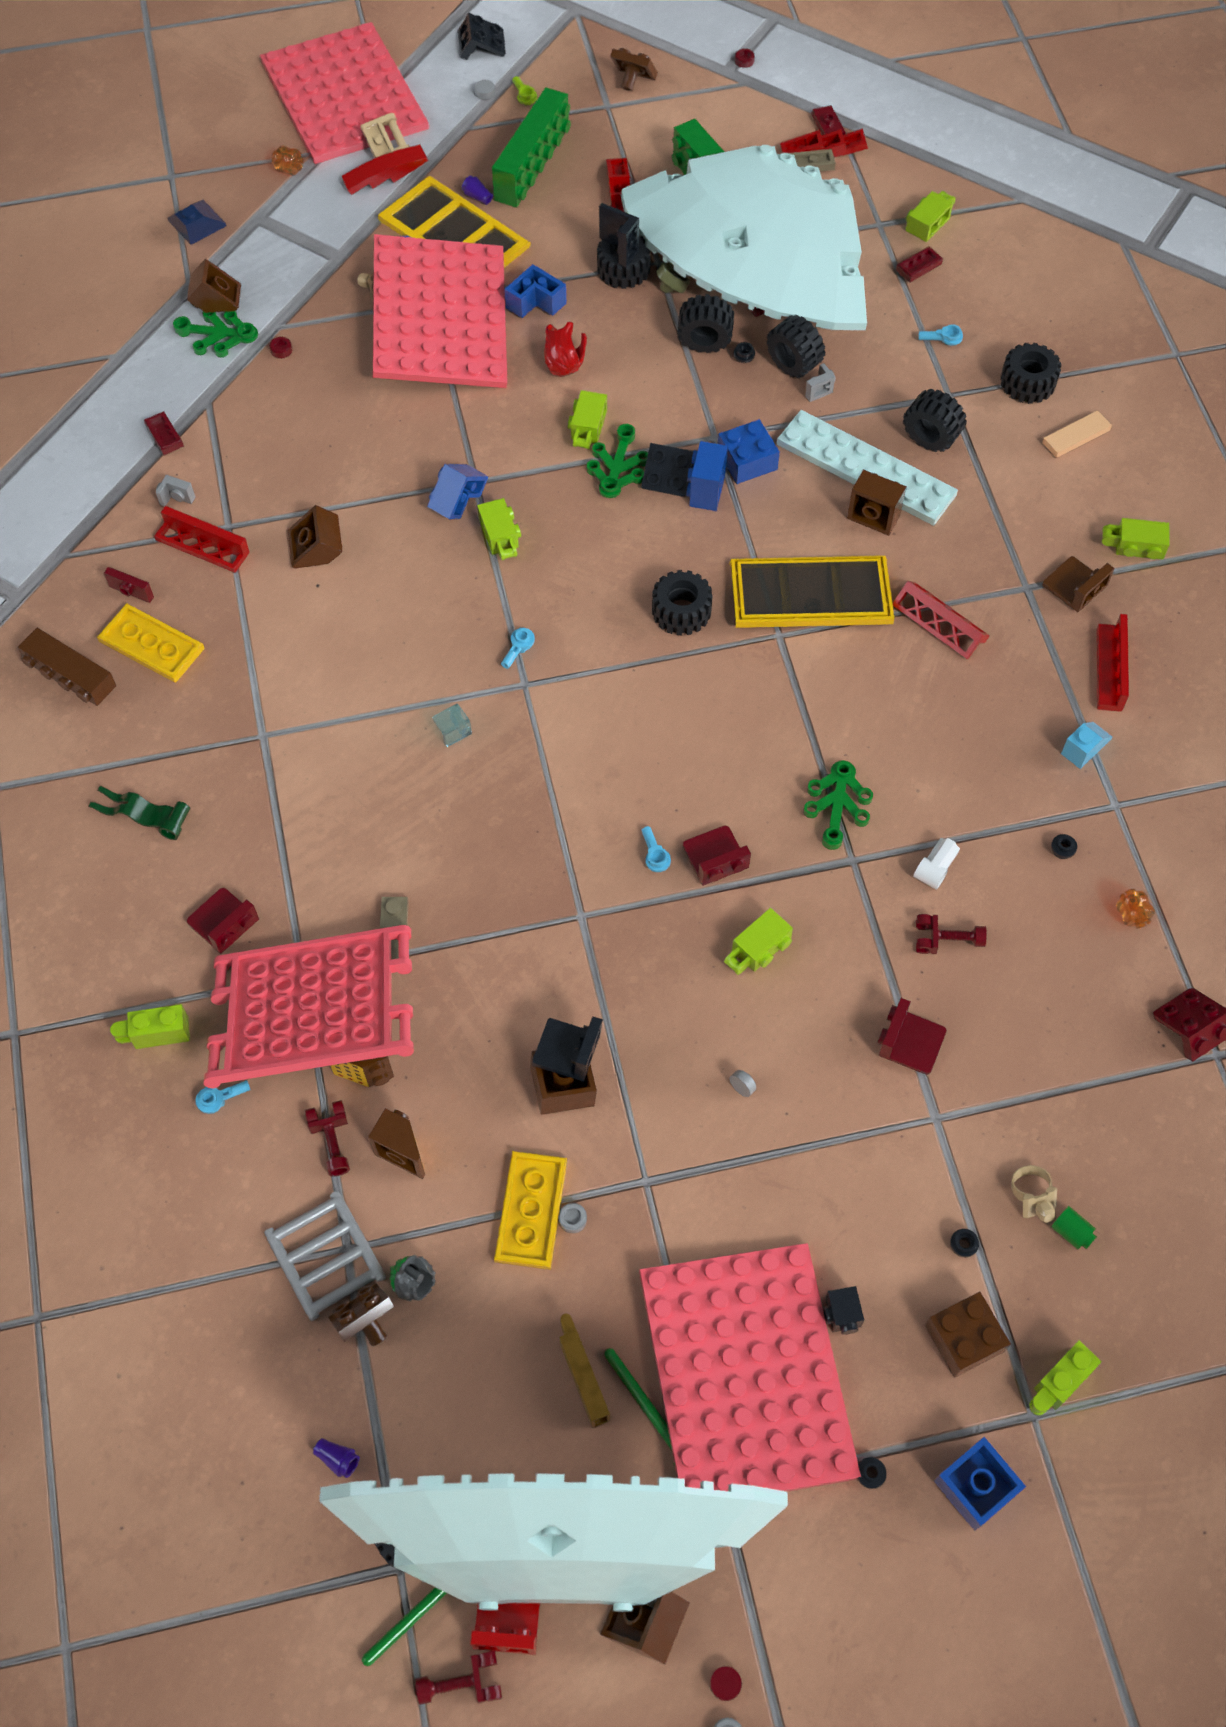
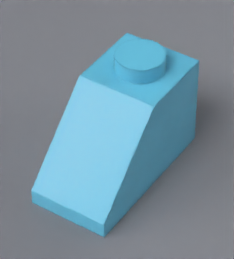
(1085, 743)

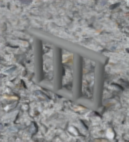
(361, 1249)

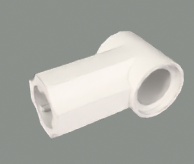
(934, 867)

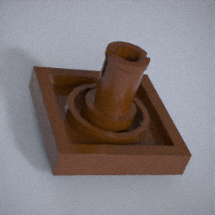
(633, 66)
(362, 1315)

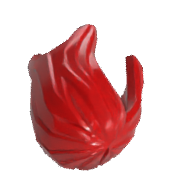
(559, 350)

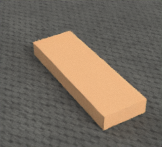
(1076, 434)

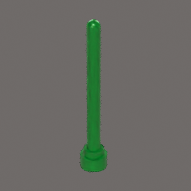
(638, 1394)
(402, 1626)

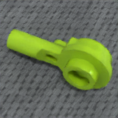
(526, 94)

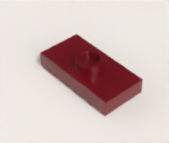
(827, 120)
(919, 264)
(163, 433)
(128, 584)

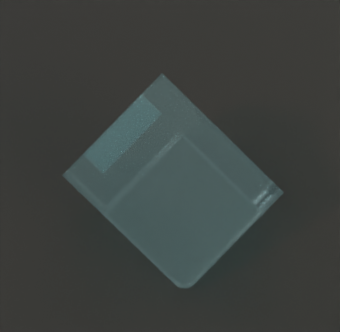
(453, 724)

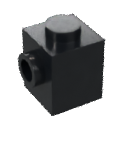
(843, 1310)

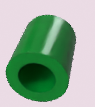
(1074, 1228)

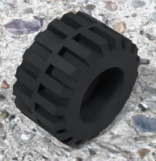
(617, 275)
(705, 323)
(795, 346)
(1030, 373)
(934, 420)
(682, 587)

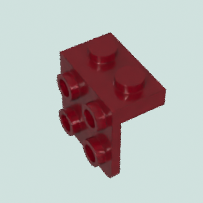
(716, 855)
(223, 919)
(1195, 1019)
(911, 1039)

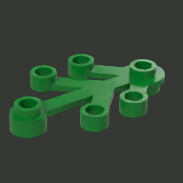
(242, 332)
(626, 436)
(839, 799)

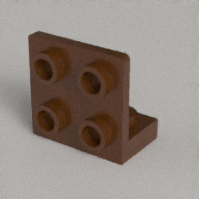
(1077, 583)

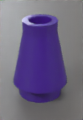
(475, 189)
(336, 1457)

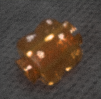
(287, 160)
(1135, 908)

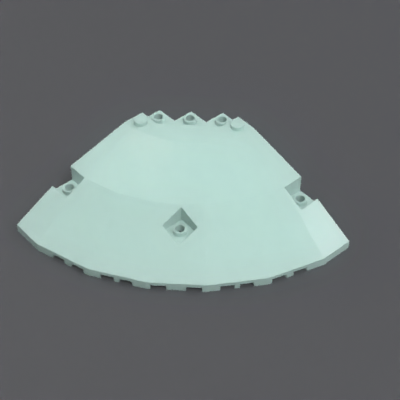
(758, 234)
(552, 1535)

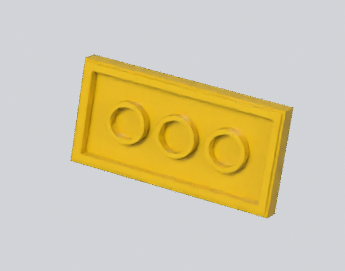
(151, 642)
(531, 1210)

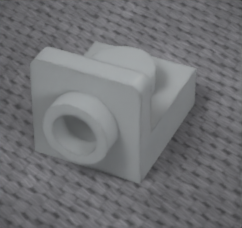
(820, 385)
(175, 488)

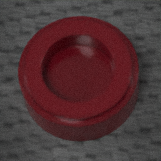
(744, 58)
(280, 347)
(725, 1683)

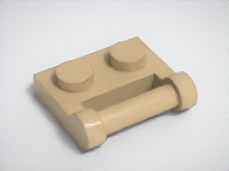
(377, 136)

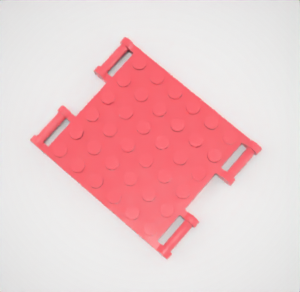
(310, 1005)

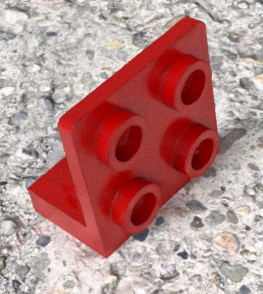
(508, 1629)

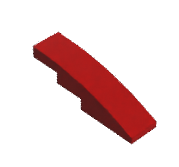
(839, 143)
(390, 165)
(618, 179)

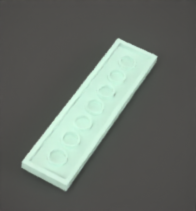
(848, 456)

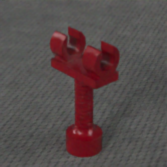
(927, 945)
(337, 1164)
(427, 1689)

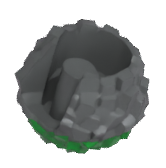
(412, 1278)

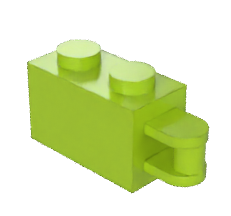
(929, 215)
(588, 418)
(499, 528)
(1138, 538)
(759, 942)
(153, 1027)
(1063, 1379)

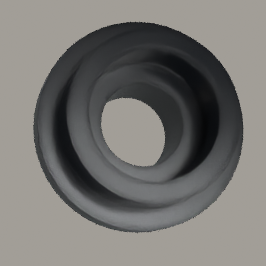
(744, 352)
(1060, 851)
(970, 1237)
(865, 1480)

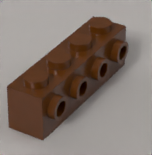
(66, 667)

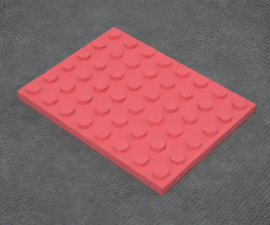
(339, 85)
(439, 312)
(748, 1372)

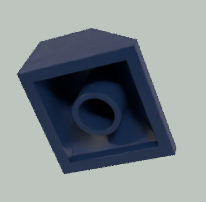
(196, 222)

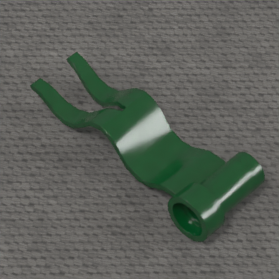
(165, 817)

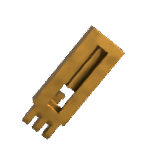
(582, 1373)

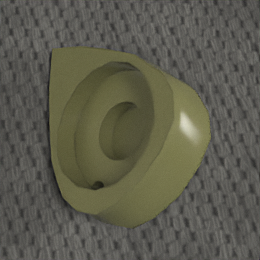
(670, 279)

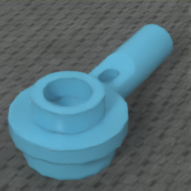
(949, 335)
(521, 640)
(657, 857)
(212, 1099)

